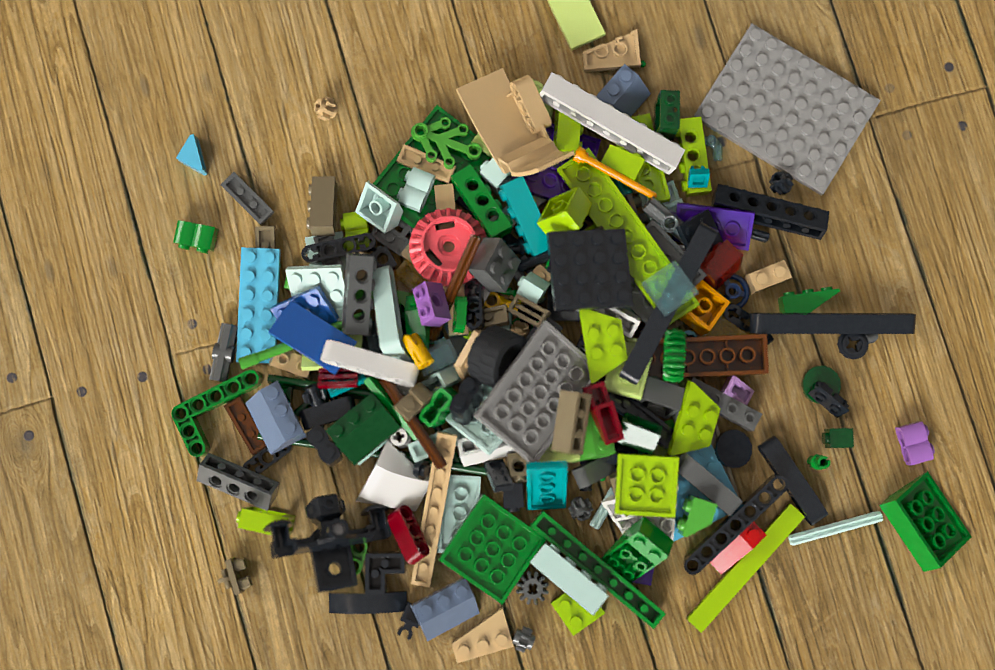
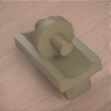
(233, 567)

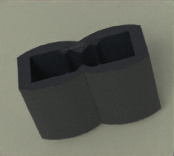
(466, 401)
(326, 448)

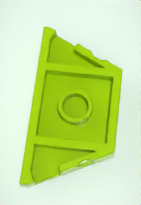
(602, 343)
(694, 421)

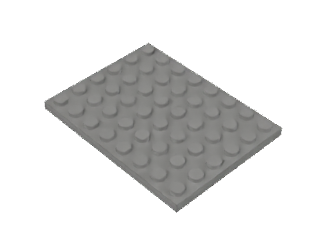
(787, 109)

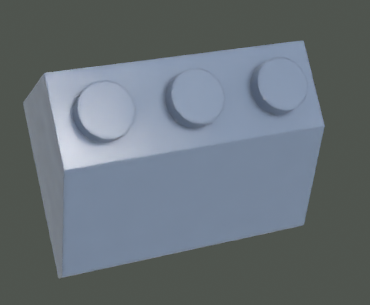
(625, 91)
(275, 418)
(445, 608)

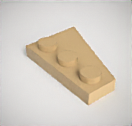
(613, 54)

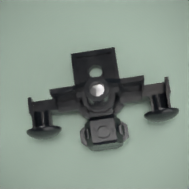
(330, 540)

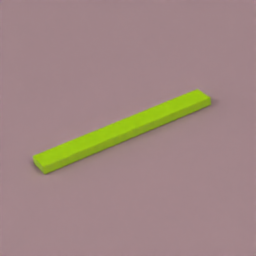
(745, 568)

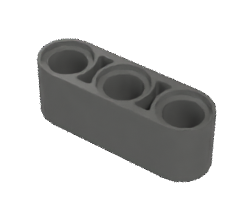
(592, 471)

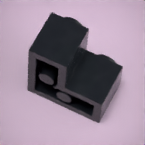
(377, 567)

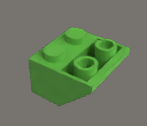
(696, 516)

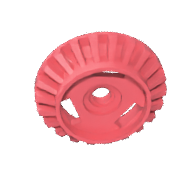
(426, 238)

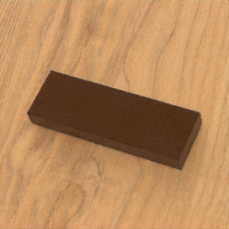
(245, 424)

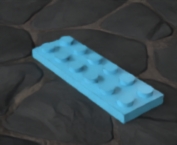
(256, 296)

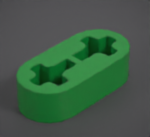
(459, 314)

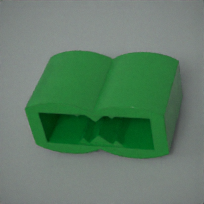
(195, 236)
(435, 413)

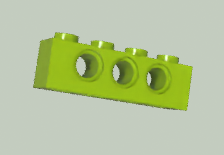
(694, 128)

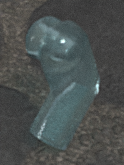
(716, 145)

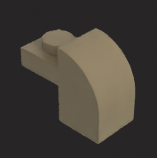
(414, 401)

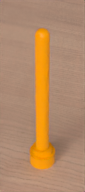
(582, 156)

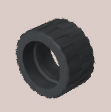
(493, 354)

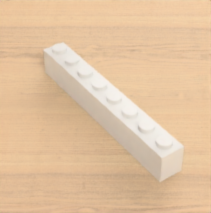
(611, 123)

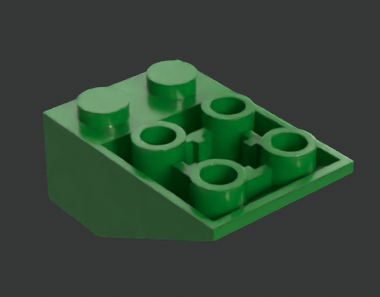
(638, 550)

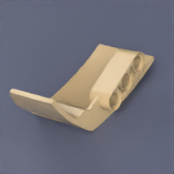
(511, 122)

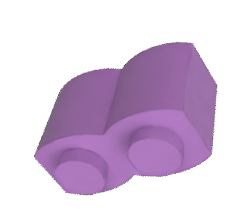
(915, 443)

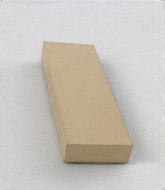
(412, 158)

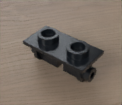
(834, 404)

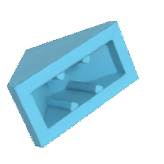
(192, 155)

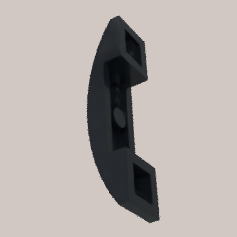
(367, 603)

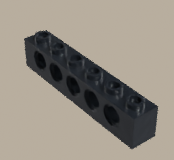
(773, 211)

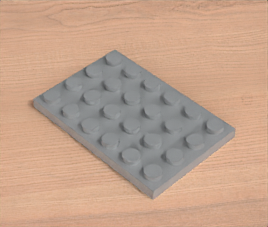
(527, 395)

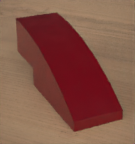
(604, 413)

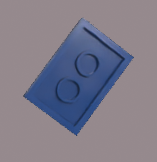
(312, 300)

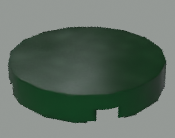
(822, 374)

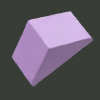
(737, 389)

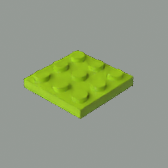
(646, 485)

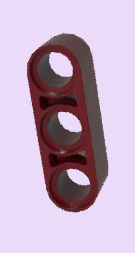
(408, 534)

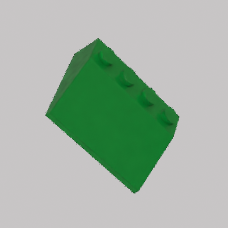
(926, 522)

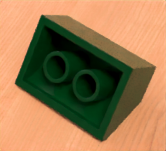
(363, 429)

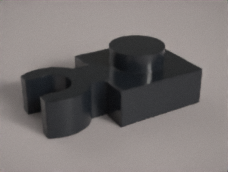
(409, 621)

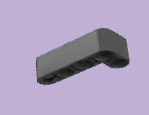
(708, 484)

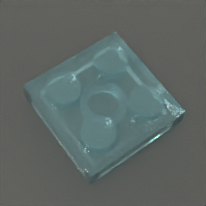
(669, 288)

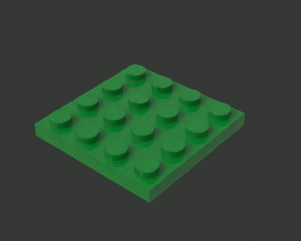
(492, 549)

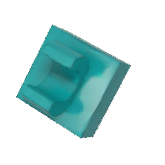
(698, 177)

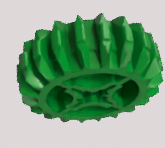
(674, 355)

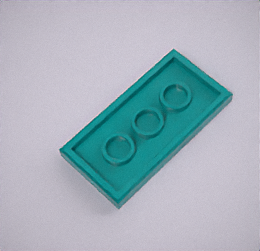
(546, 485)

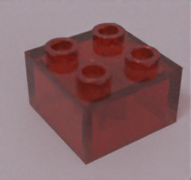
(721, 264)

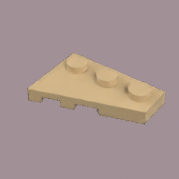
(484, 639)

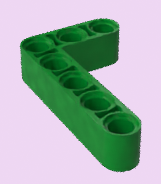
(209, 404)

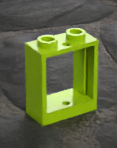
(256, 519)

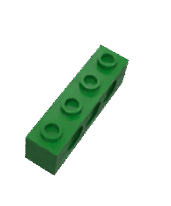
(461, 181)

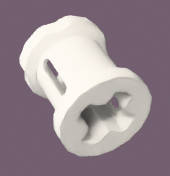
(406, 440)

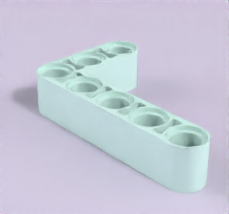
(388, 315)

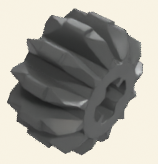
(539, 588)

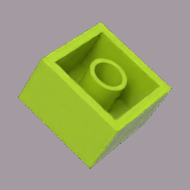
(565, 212)

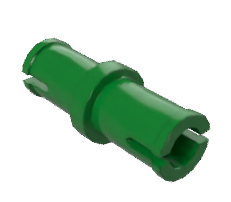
(818, 462)

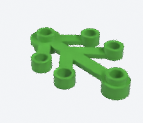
(443, 140)

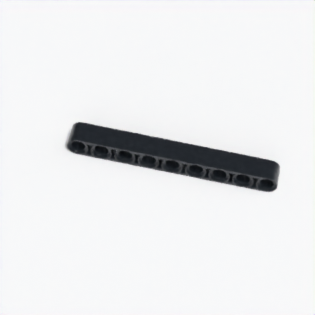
(657, 322)
(832, 323)

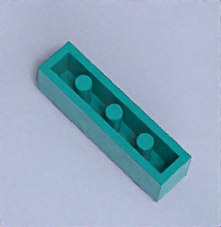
(525, 213)

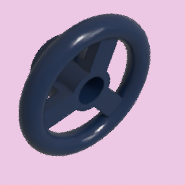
(737, 290)

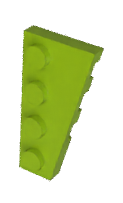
(655, 180)

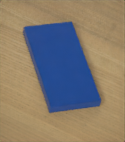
(307, 333)

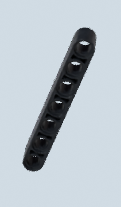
(745, 521)

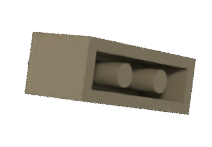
(322, 206)
(571, 422)

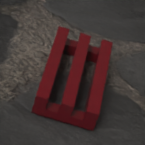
(341, 374)

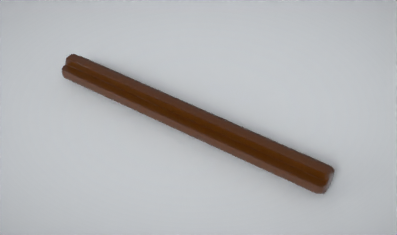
(458, 278)
(416, 427)

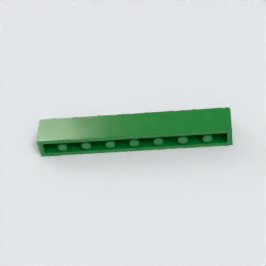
(598, 569)

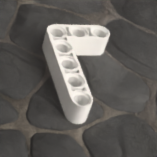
(371, 364)

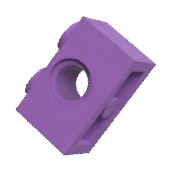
(431, 304)

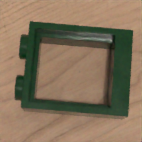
(665, 119)

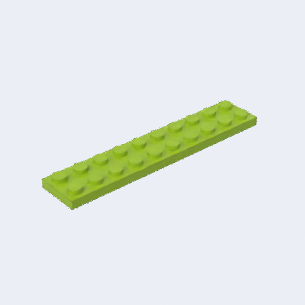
(613, 212)

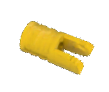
(417, 350)

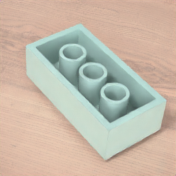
(569, 579)

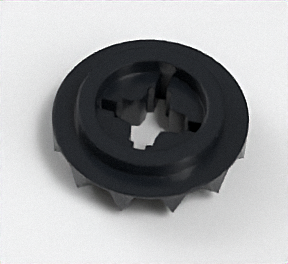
(860, 348)

